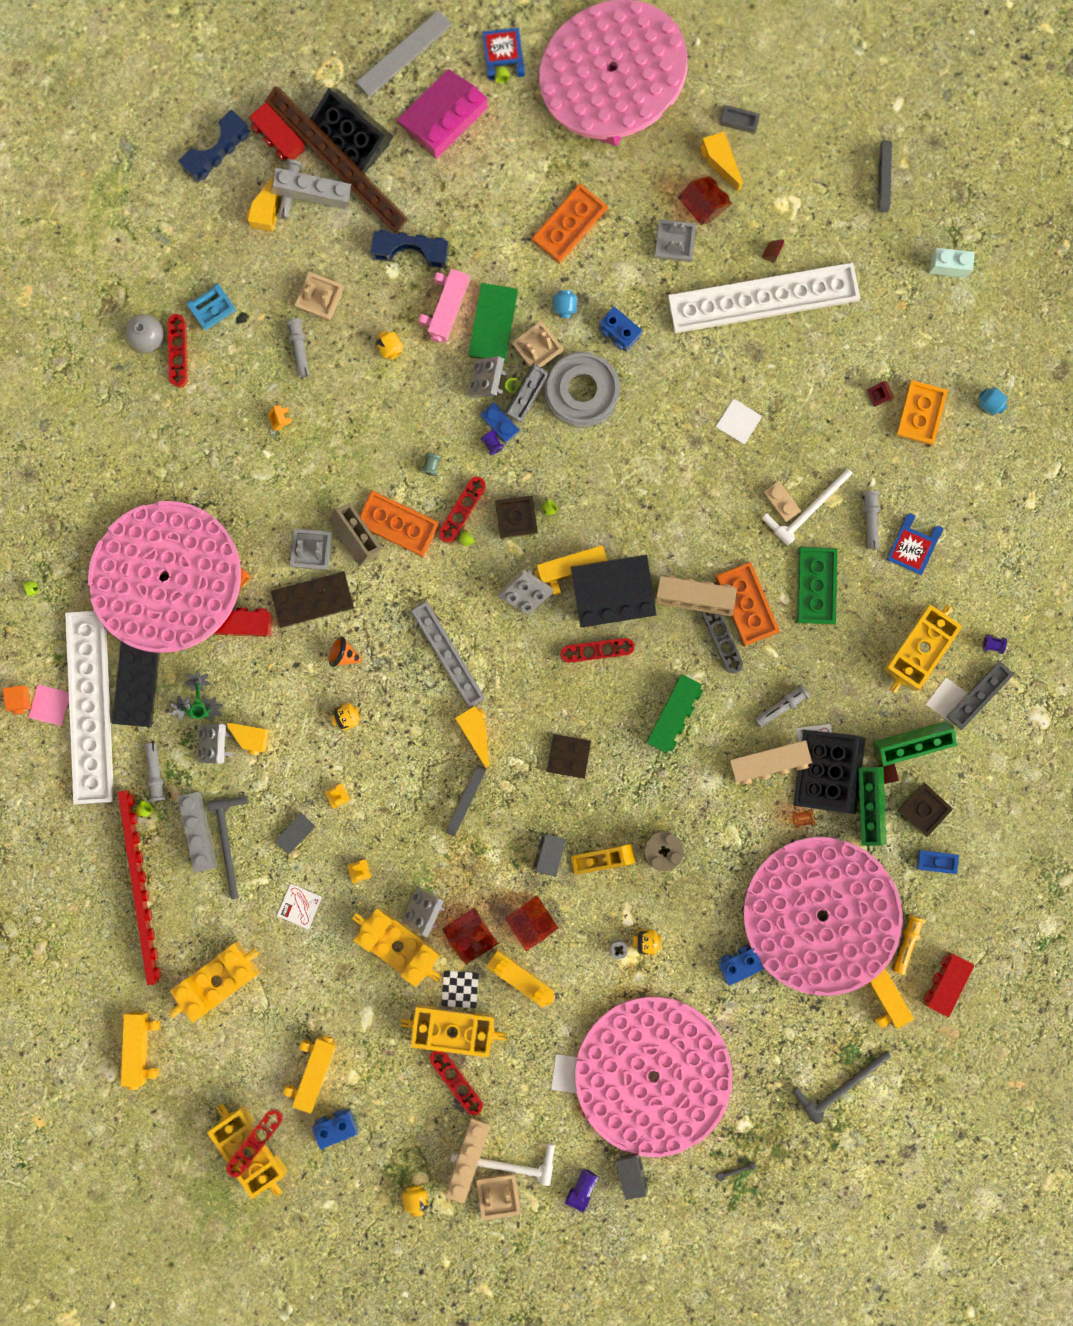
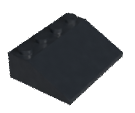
(351, 128)
(613, 591)
(833, 775)

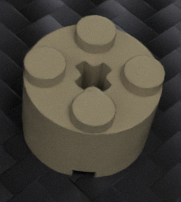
(673, 855)

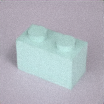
(951, 262)

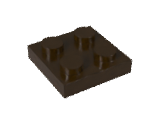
(516, 517)
(569, 756)
(925, 809)

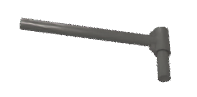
(220, 806)
(815, 1111)

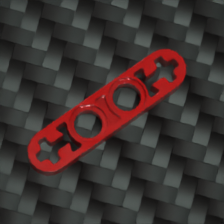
(174, 351)
(465, 511)
(598, 654)
(455, 1082)
(255, 1143)

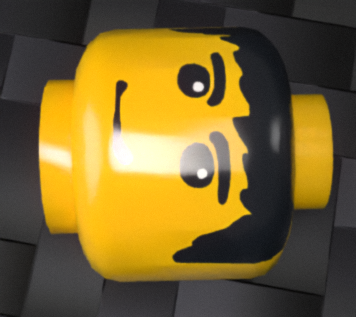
(389, 345)
(345, 716)
(647, 942)
(415, 1200)

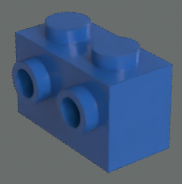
(619, 329)
(740, 965)
(335, 1128)

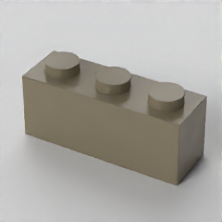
(354, 534)

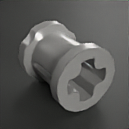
(619, 955)

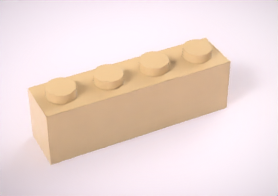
(696, 595)
(771, 761)
(467, 1160)

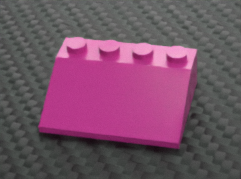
(443, 112)

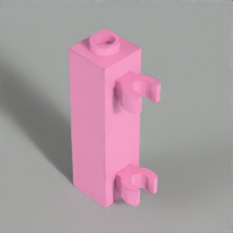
(448, 305)

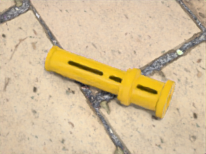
(914, 935)

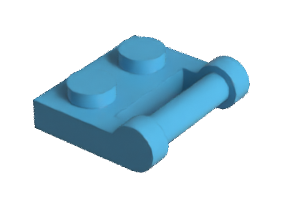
(215, 310)

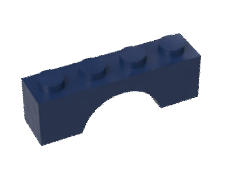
(200, 162)
(387, 245)

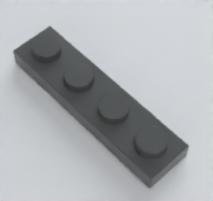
(980, 695)

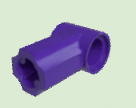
(580, 1195)

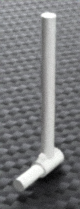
(786, 533)
(542, 1173)

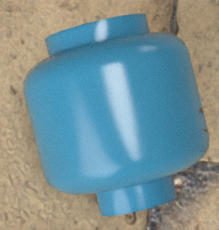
(565, 303)
(993, 401)

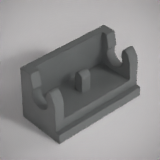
(549, 854)
(632, 1176)

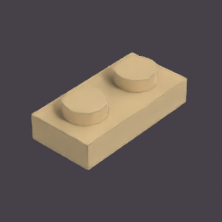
(782, 502)

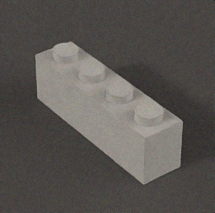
(310, 188)
(197, 831)

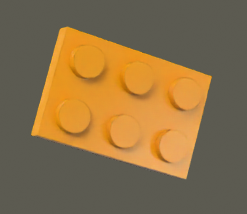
(922, 412)

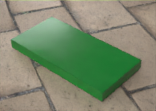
(493, 321)
(817, 585)

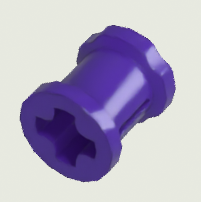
(492, 442)
(994, 644)

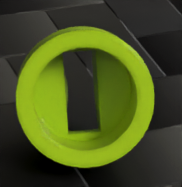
(501, 75)
(508, 385)
(549, 507)
(466, 539)
(30, 588)
(143, 809)

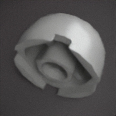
(144, 333)

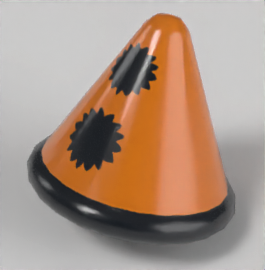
(343, 653)

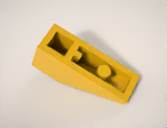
(720, 158)
(264, 209)
(475, 730)
(603, 859)

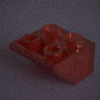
(704, 199)
(531, 923)
(470, 936)

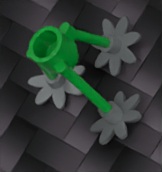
(197, 708)

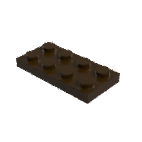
(312, 599)

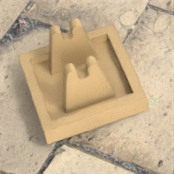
(319, 296)
(538, 346)
(498, 1196)

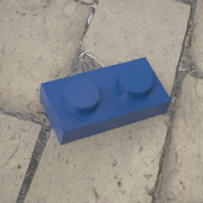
(500, 423)
(937, 862)

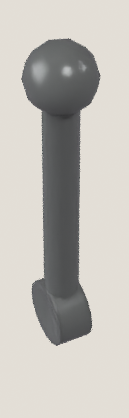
(721, 1176)

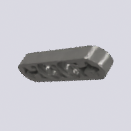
(884, 176)
(719, 639)
(466, 800)

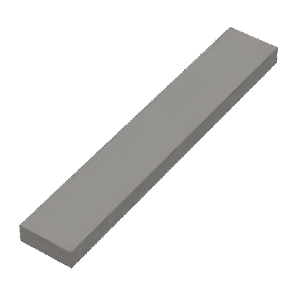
(403, 54)
(448, 654)

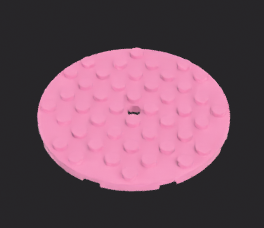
(621, 102)
(172, 612)
(860, 924)
(660, 1114)

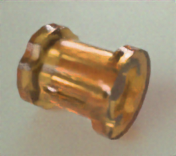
(803, 818)

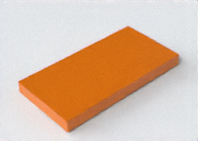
(569, 223)
(398, 523)
(751, 610)

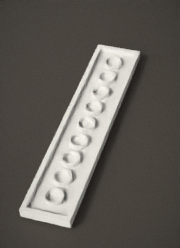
(764, 298)
(89, 708)

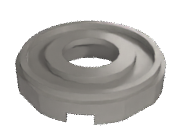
(579, 413)

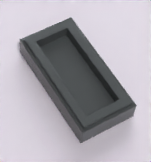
(739, 119)
(295, 833)

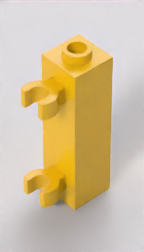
(560, 568)
(521, 979)
(891, 1002)
(135, 1050)
(314, 1074)

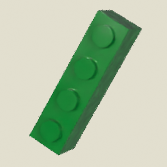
(674, 713)
(914, 743)
(872, 806)

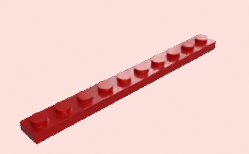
(140, 895)

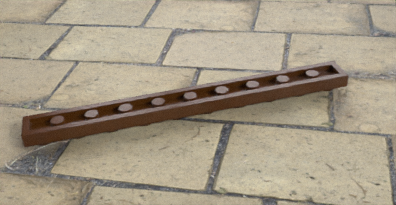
(336, 159)

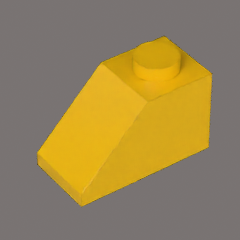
(250, 738)

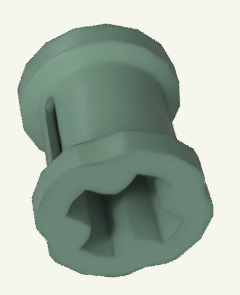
(431, 464)

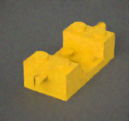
(910, 664)
(380, 933)
(199, 995)
(473, 1037)
(228, 1138)

